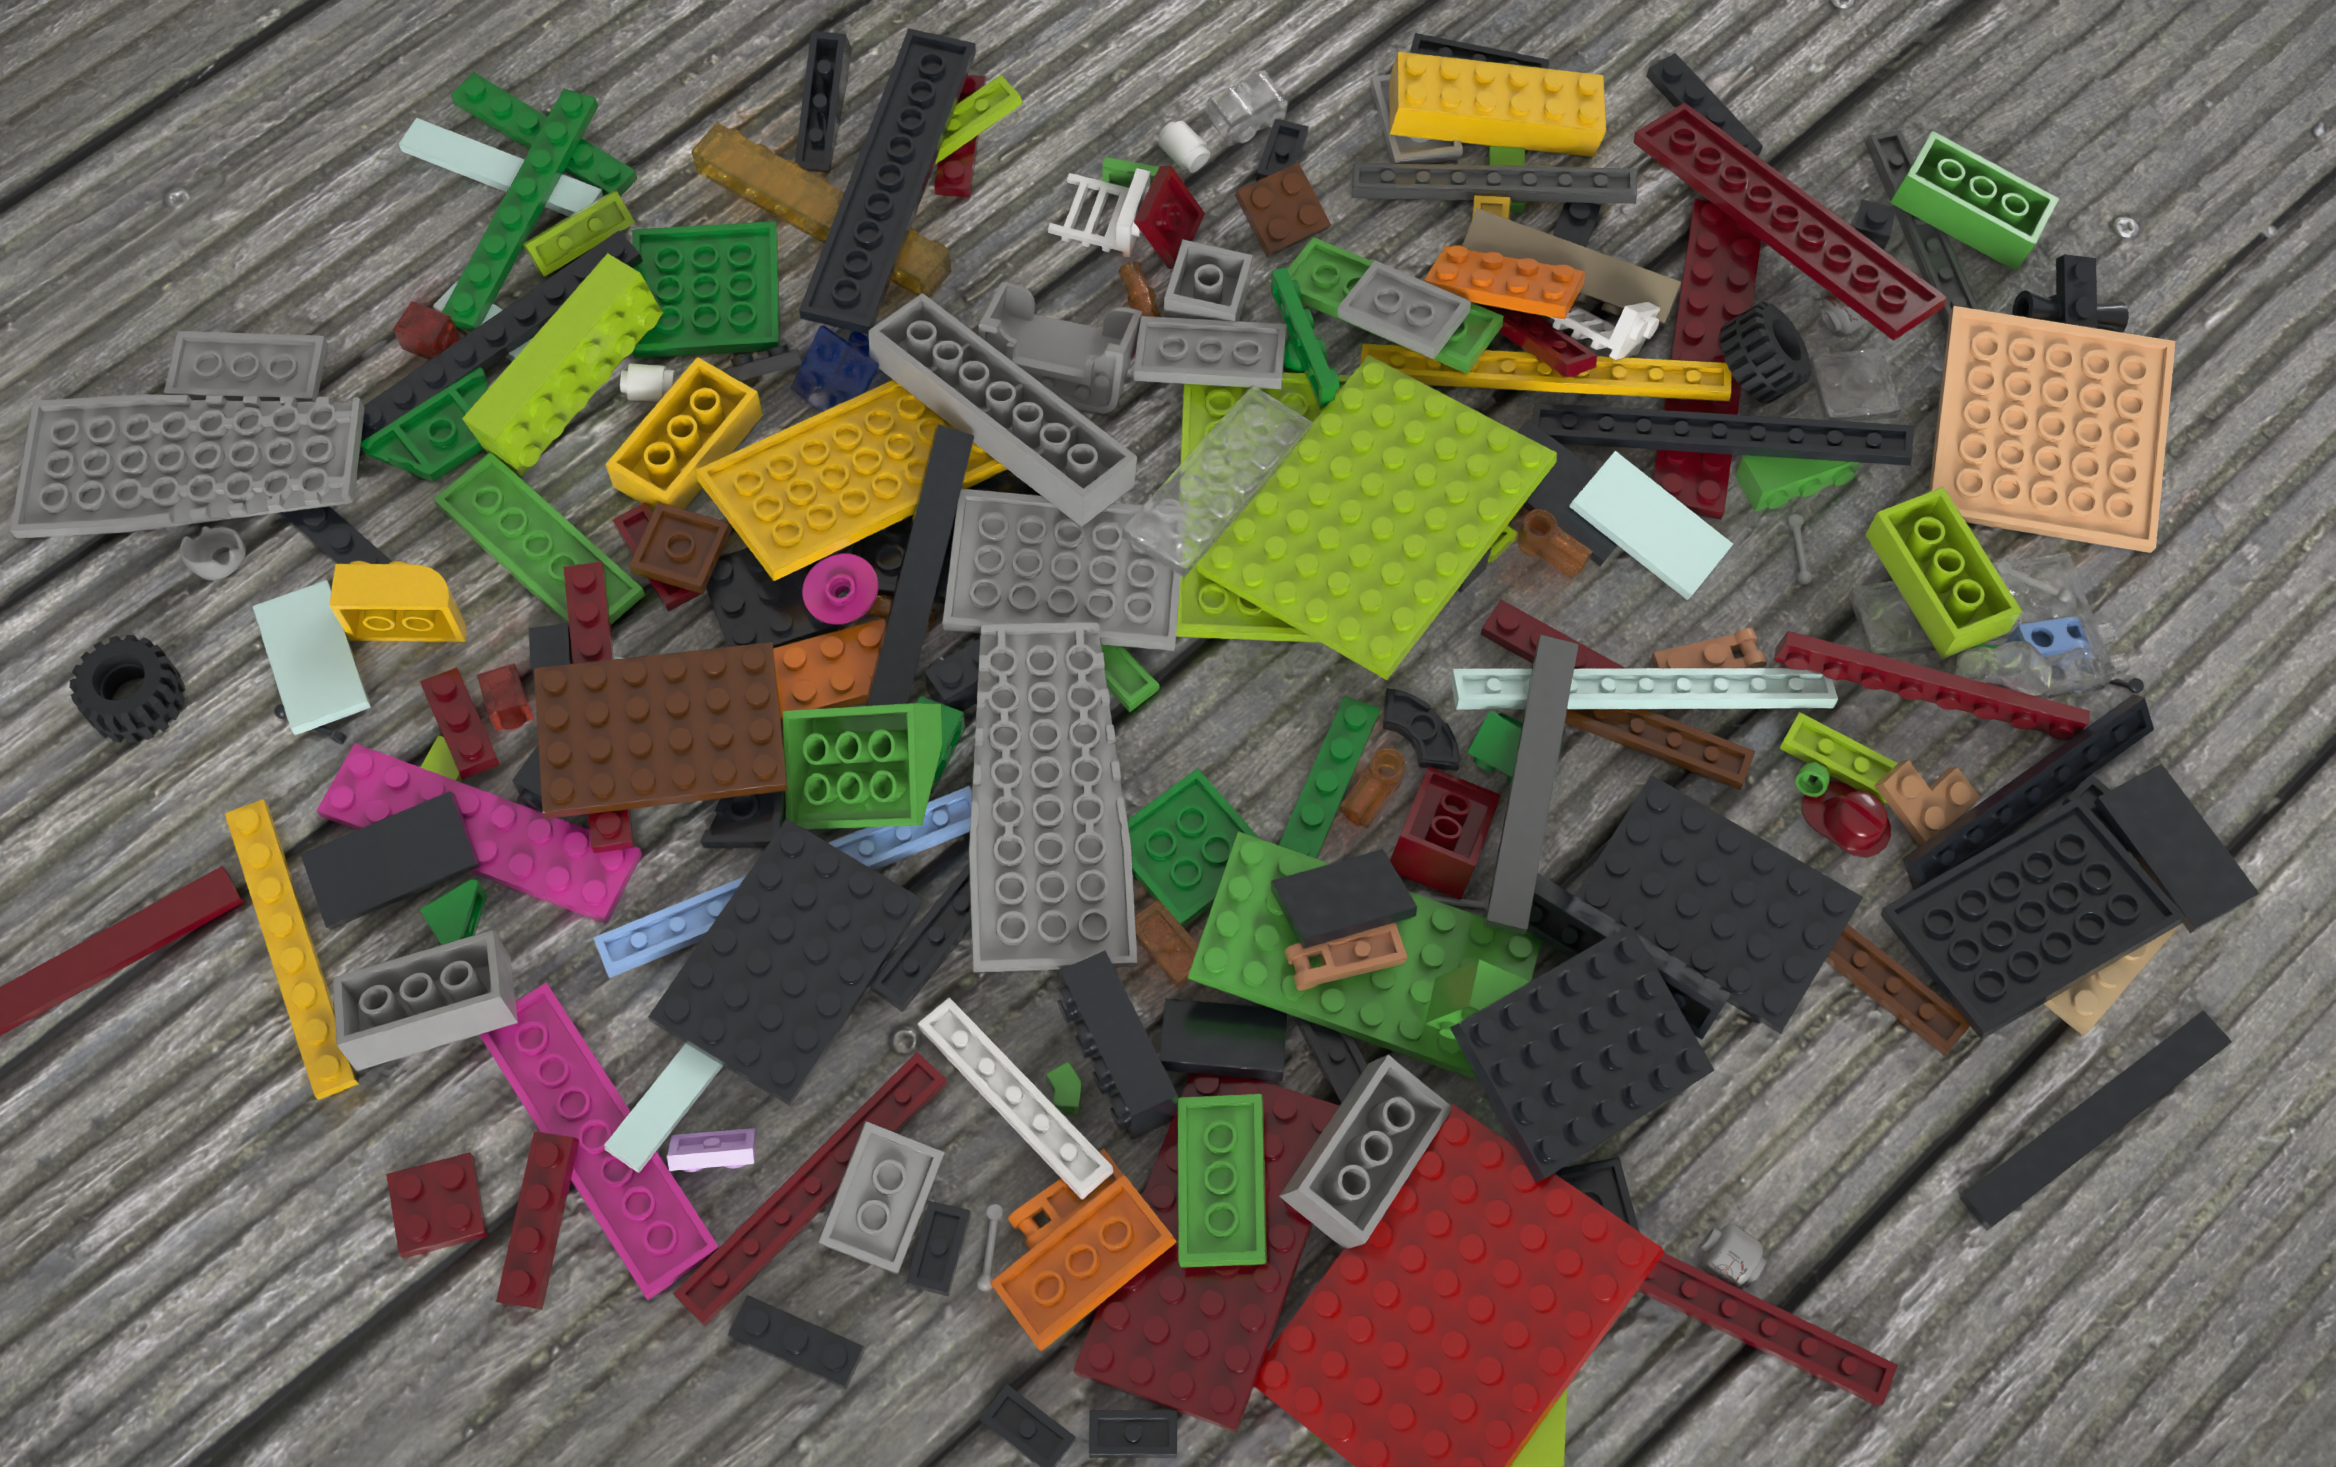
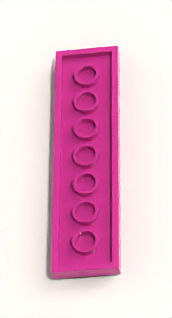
(510, 840)
(573, 1097)

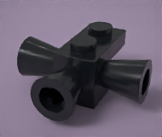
(2074, 299)

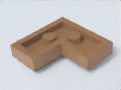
(1922, 807)

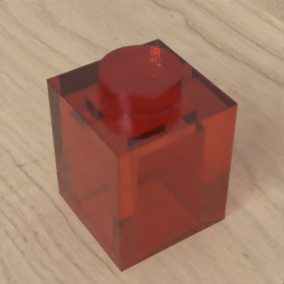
(425, 331)
(505, 697)

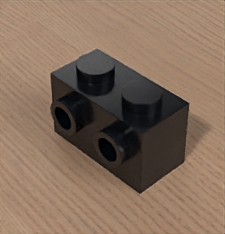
(955, 678)

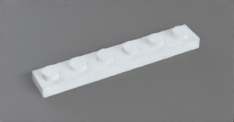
(1016, 1098)

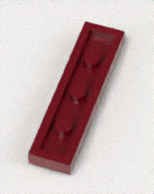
(956, 171)
(1545, 342)
(1520, 634)
(537, 1220)

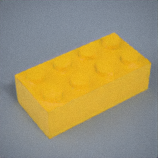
(688, 428)

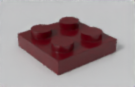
(1168, 215)
(436, 1205)

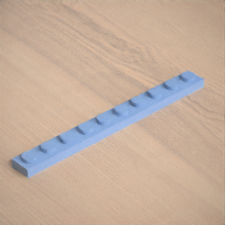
(691, 919)

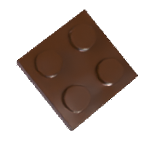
(1282, 209)
(680, 548)

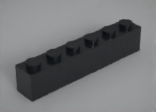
(1575, 925)

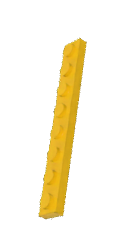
(290, 948)

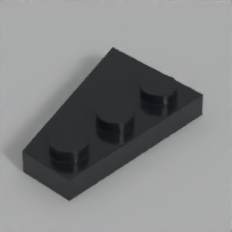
(746, 821)

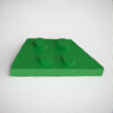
(432, 435)

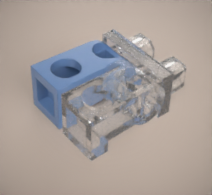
(2076, 653)

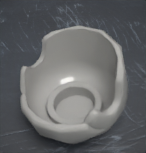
(213, 553)

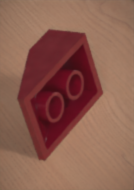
(1444, 832)

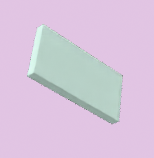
(1651, 525)
(310, 658)

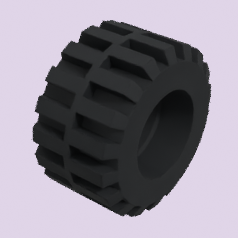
(1765, 353)
(113, 666)

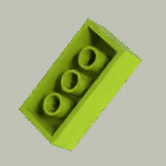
(1943, 572)

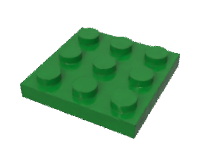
(1184, 845)

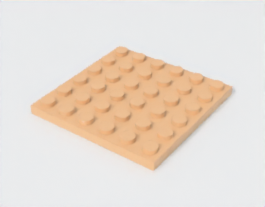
(2053, 428)

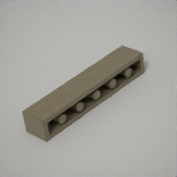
(1606, 277)

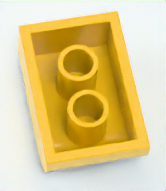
(395, 603)

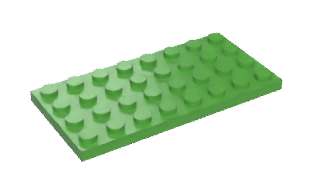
(1386, 1007)

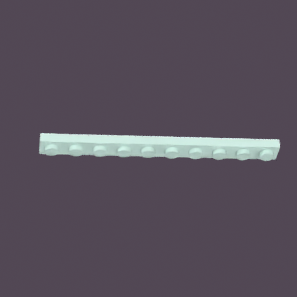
(1653, 688)

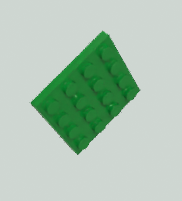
(712, 287)

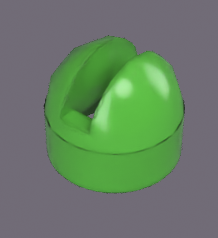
(1821, 783)

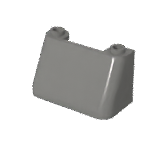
(1071, 359)

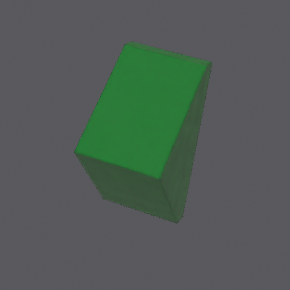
(457, 912)

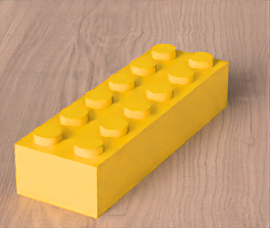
(1496, 104)

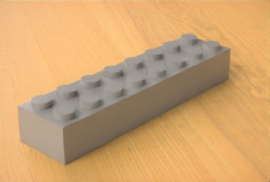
(1003, 409)

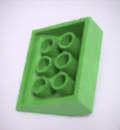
(861, 765)

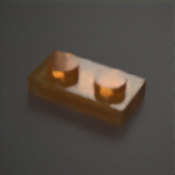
(1166, 941)

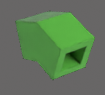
(1066, 1088)

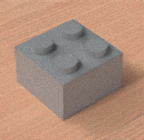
(1208, 283)

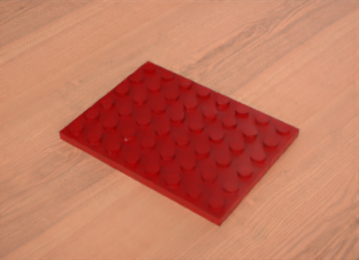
(1457, 1311)

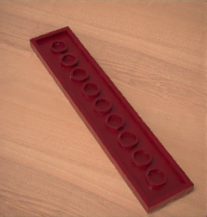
(1790, 221)
(1713, 290)

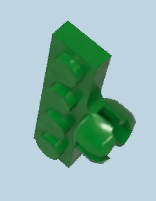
(1302, 349)

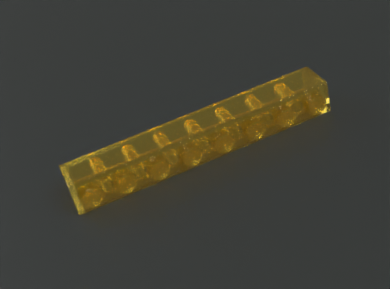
(805, 201)

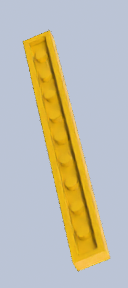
(1526, 372)

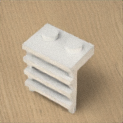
(1121, 230)
(1624, 339)

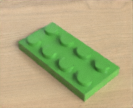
(1221, 1181)

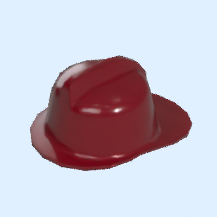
(1849, 819)

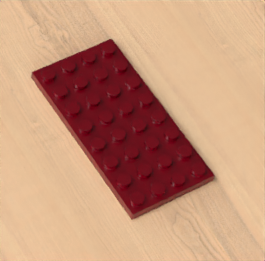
(1203, 1331)

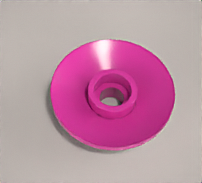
(830, 579)

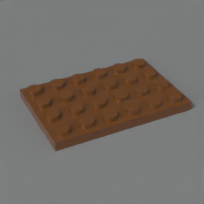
(659, 730)

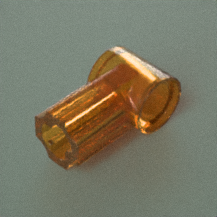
(1555, 546)
(1374, 789)

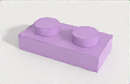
(712, 1149)

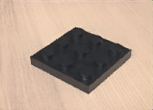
(758, 609)

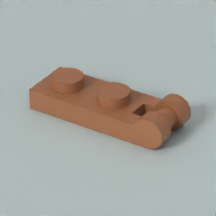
(1714, 653)
(1347, 956)

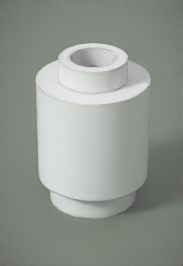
(1184, 146)
(646, 382)

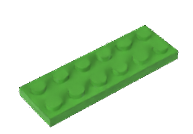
(1330, 273)
(529, 536)

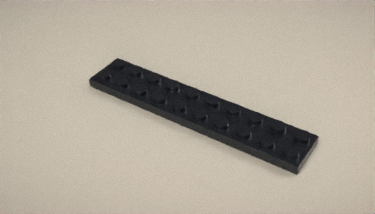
(888, 182)

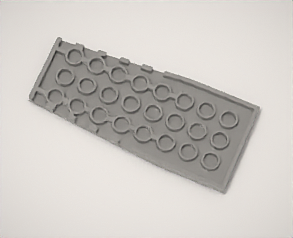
(181, 461)
(1047, 805)

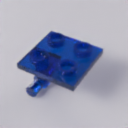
(835, 369)

